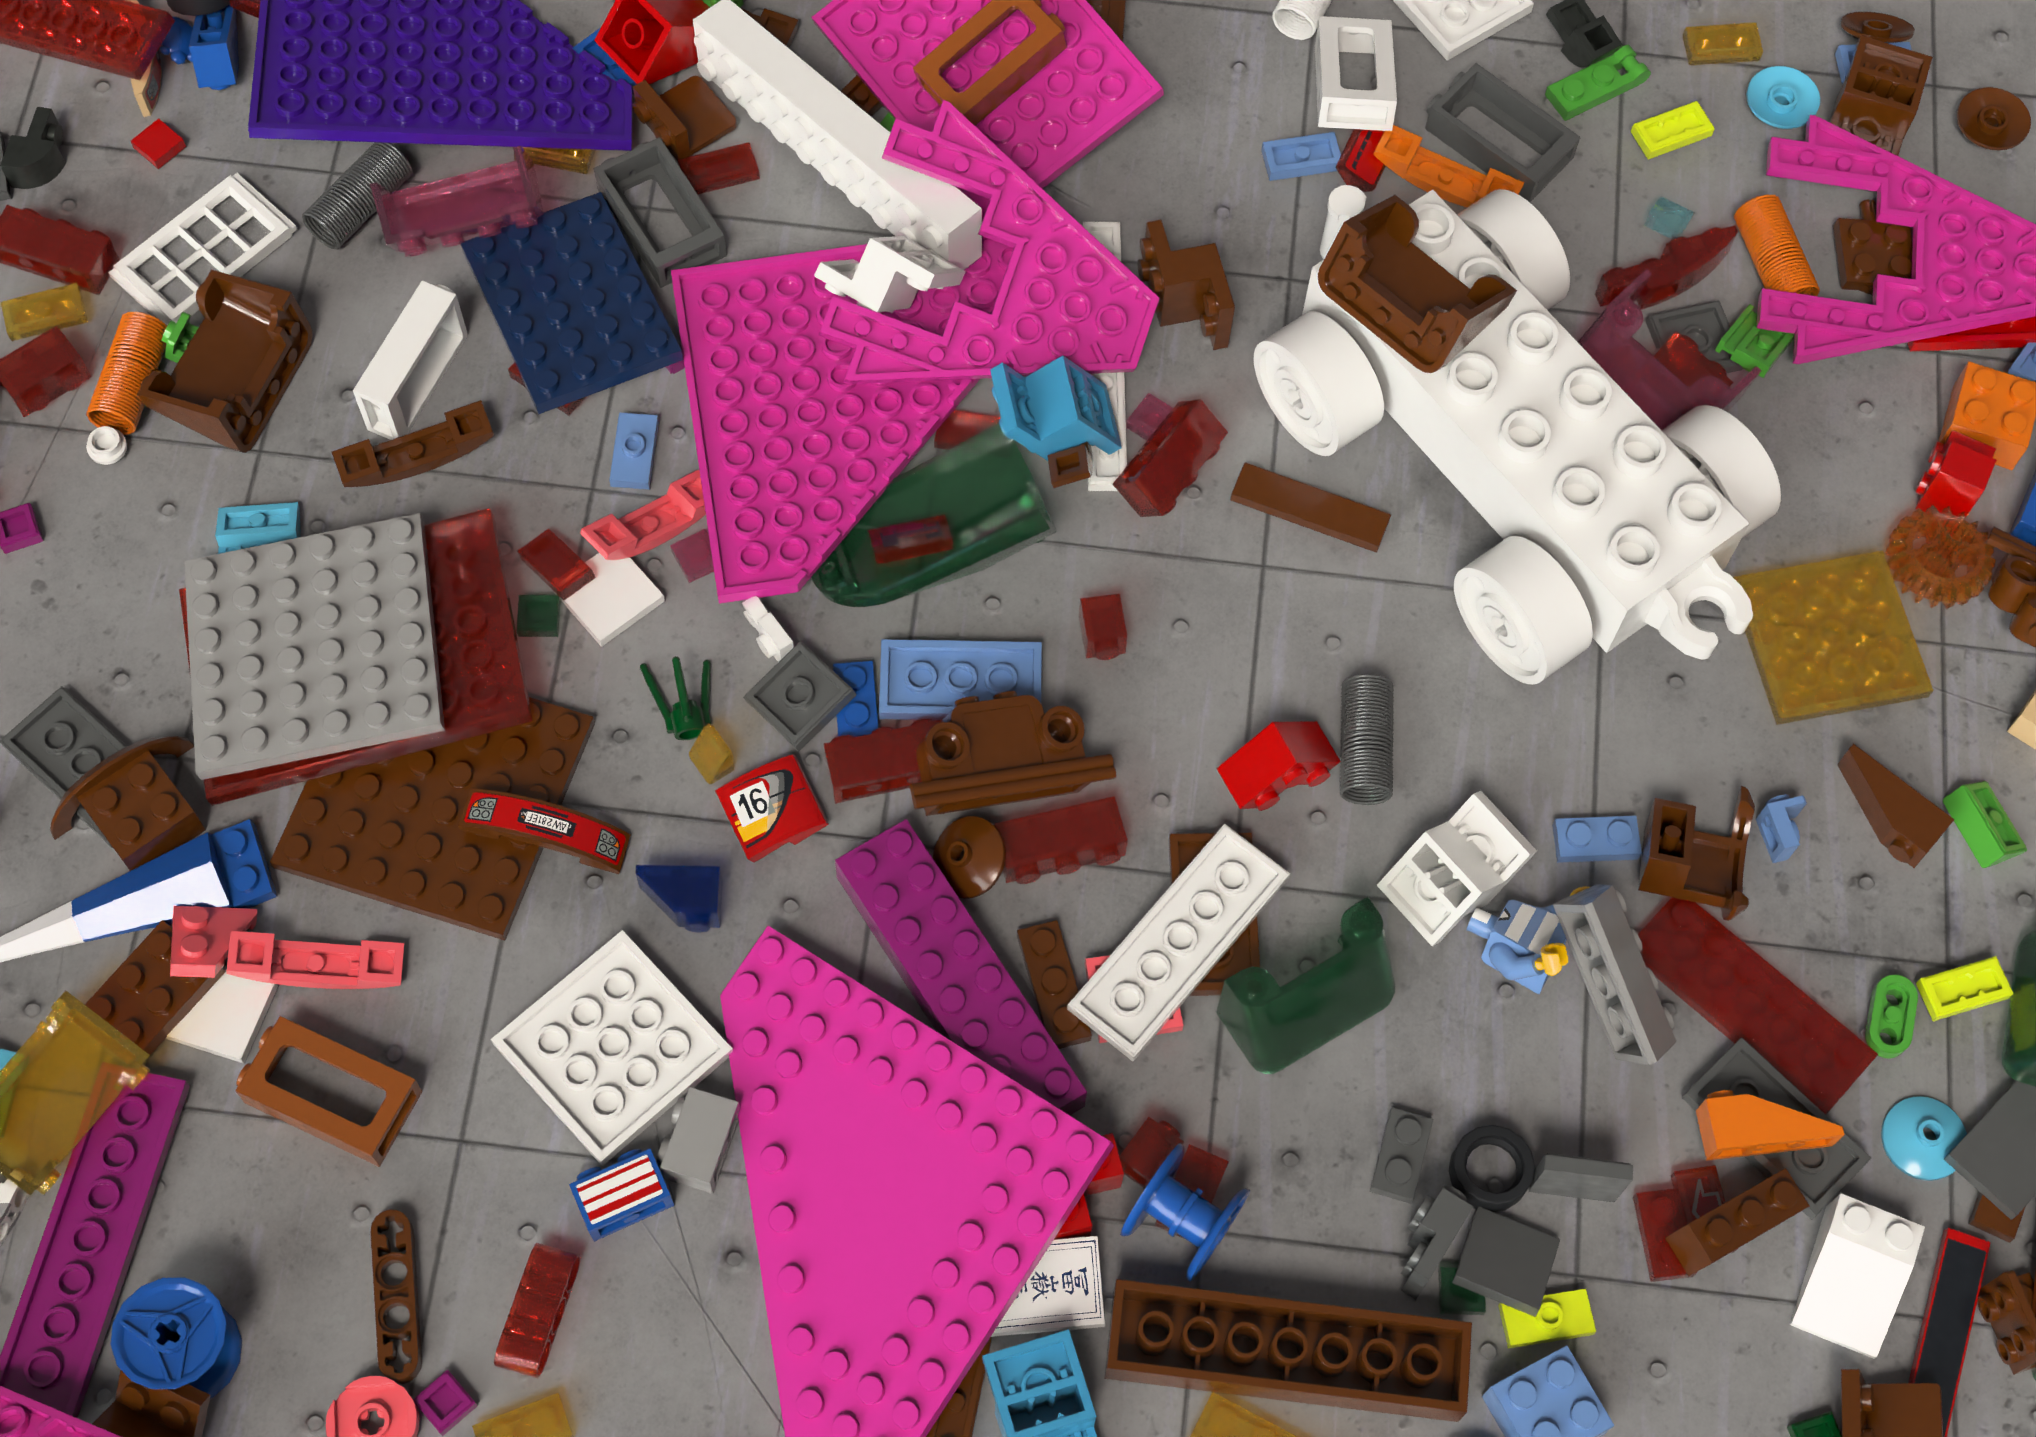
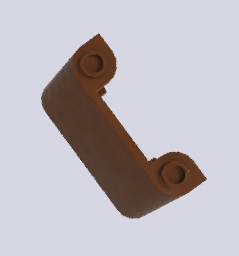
(1403, 291)
(234, 363)

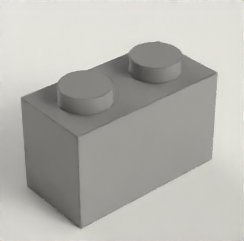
(699, 1140)

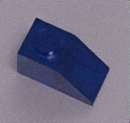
(685, 893)

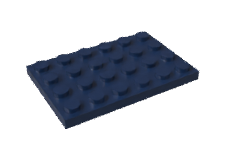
(571, 303)

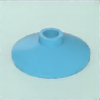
(1786, 86)
(1907, 1145)

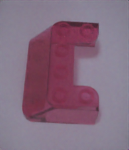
(460, 206)

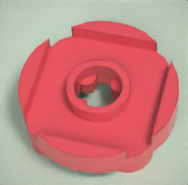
(370, 1395)

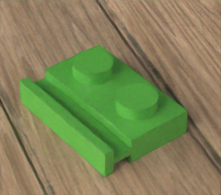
(1753, 345)

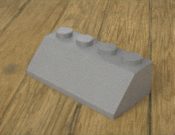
(1616, 974)

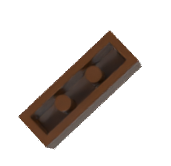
(1737, 1222)

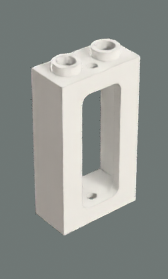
(1351, 107)
(411, 361)

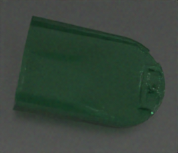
(989, 509)

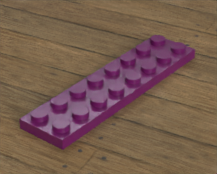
(90, 1246)

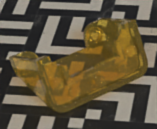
(60, 1090)

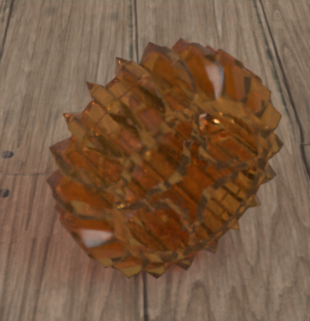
(1932, 568)

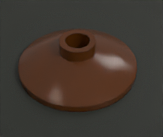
(1877, 26)
(1993, 118)
(982, 857)

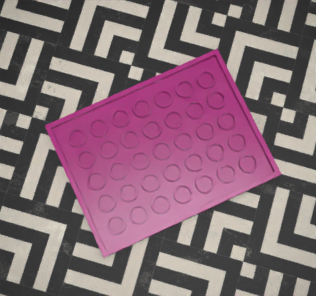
(1046, 122)

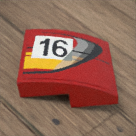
(771, 807)

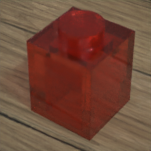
(1103, 626)
(1149, 1150)

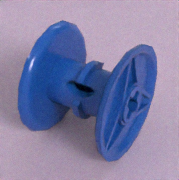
(1184, 1211)
(175, 1337)

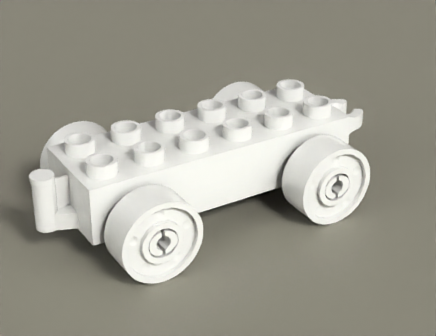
(1592, 500)

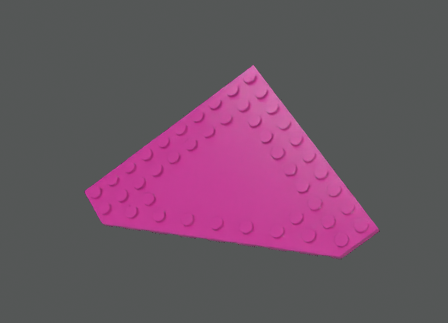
(777, 432)
(886, 1192)

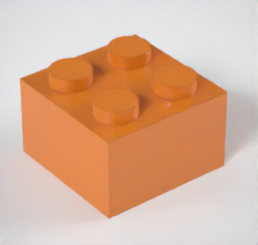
(1992, 410)

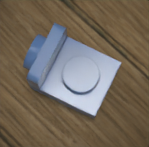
(1777, 829)

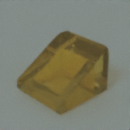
(711, 755)

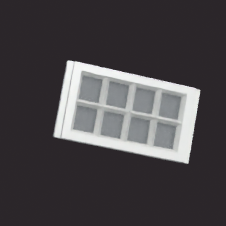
(220, 232)

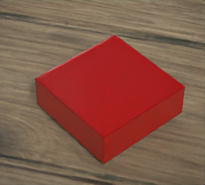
(158, 143)

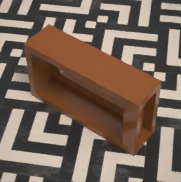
(1008, 73)
(365, 1142)

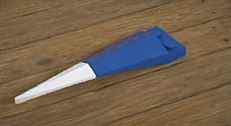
(205, 872)

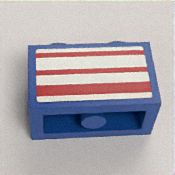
(621, 1193)

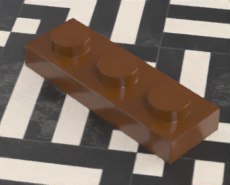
(1052, 982)

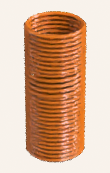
(1775, 246)
(132, 352)

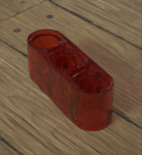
(537, 1310)

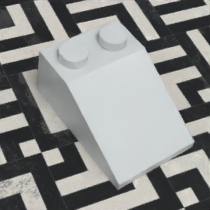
(1856, 1274)

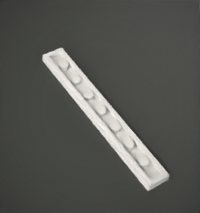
(1105, 466)

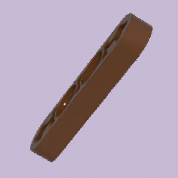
(403, 1295)

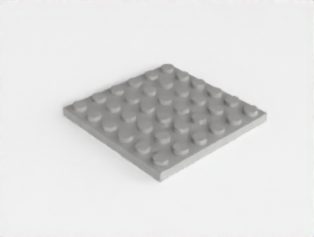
(312, 646)

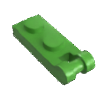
(1597, 83)

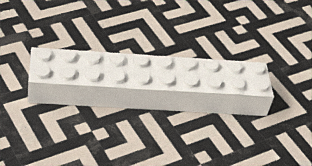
(832, 134)

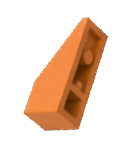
(1754, 1126)

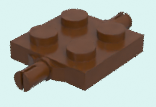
(1871, 249)

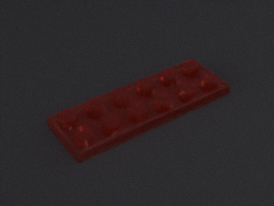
(91, 33)
(1752, 1001)

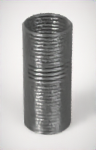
(332, 217)
(1364, 735)

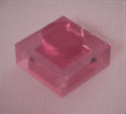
(1148, 416)
(694, 555)

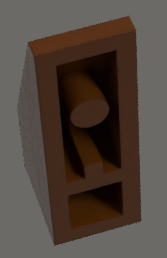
(1897, 812)

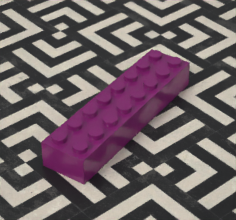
(952, 964)

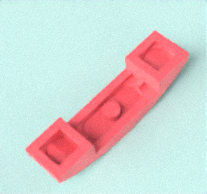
(651, 523)
(314, 964)

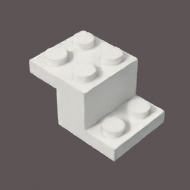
(889, 274)
(1456, 868)

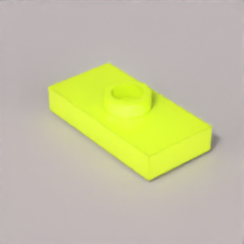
(1672, 130)
(1964, 988)
(1559, 1318)

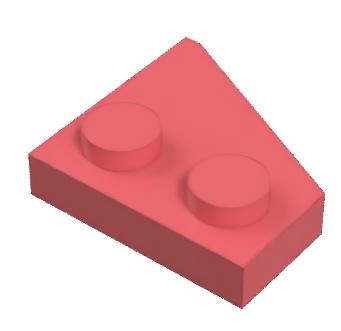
(203, 938)

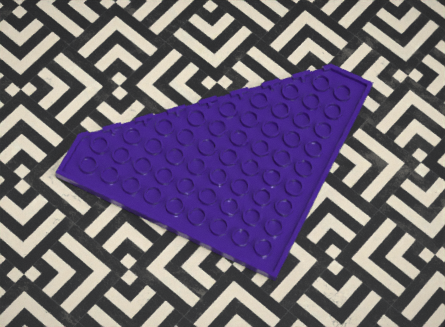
(430, 77)

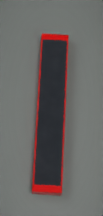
(1949, 1315)

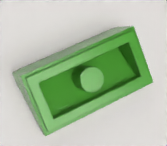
(1984, 824)

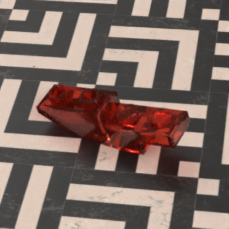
(1679, 268)

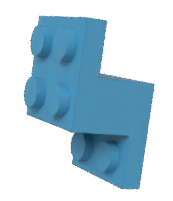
(1055, 408)
(1040, 1389)

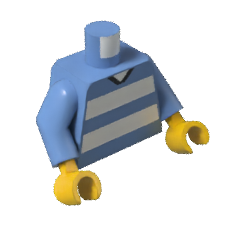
(1523, 942)

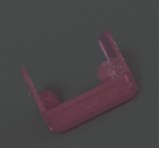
(1643, 376)

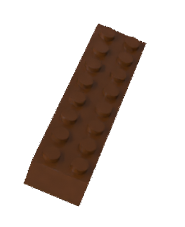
(1289, 1350)

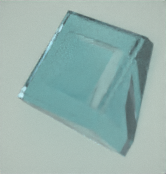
(1668, 218)

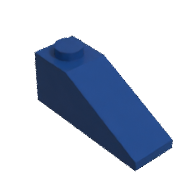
(215, 49)

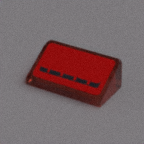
(1357, 162)

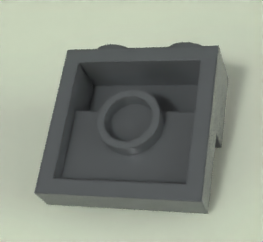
(1434, 1231)

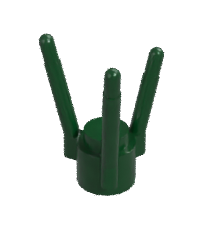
(686, 718)

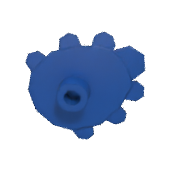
(178, 41)

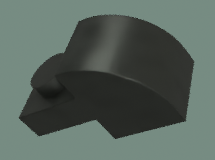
(1584, 35)
(35, 158)

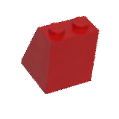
(651, 36)

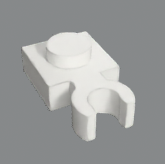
(772, 637)

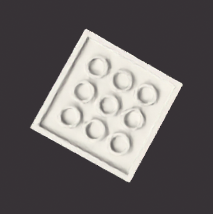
(612, 1047)

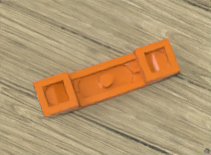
(1428, 170)

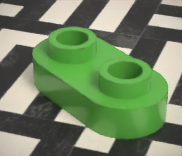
(1891, 1019)

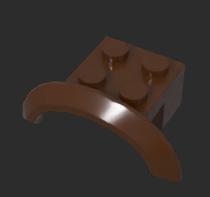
(133, 802)
(1693, 862)

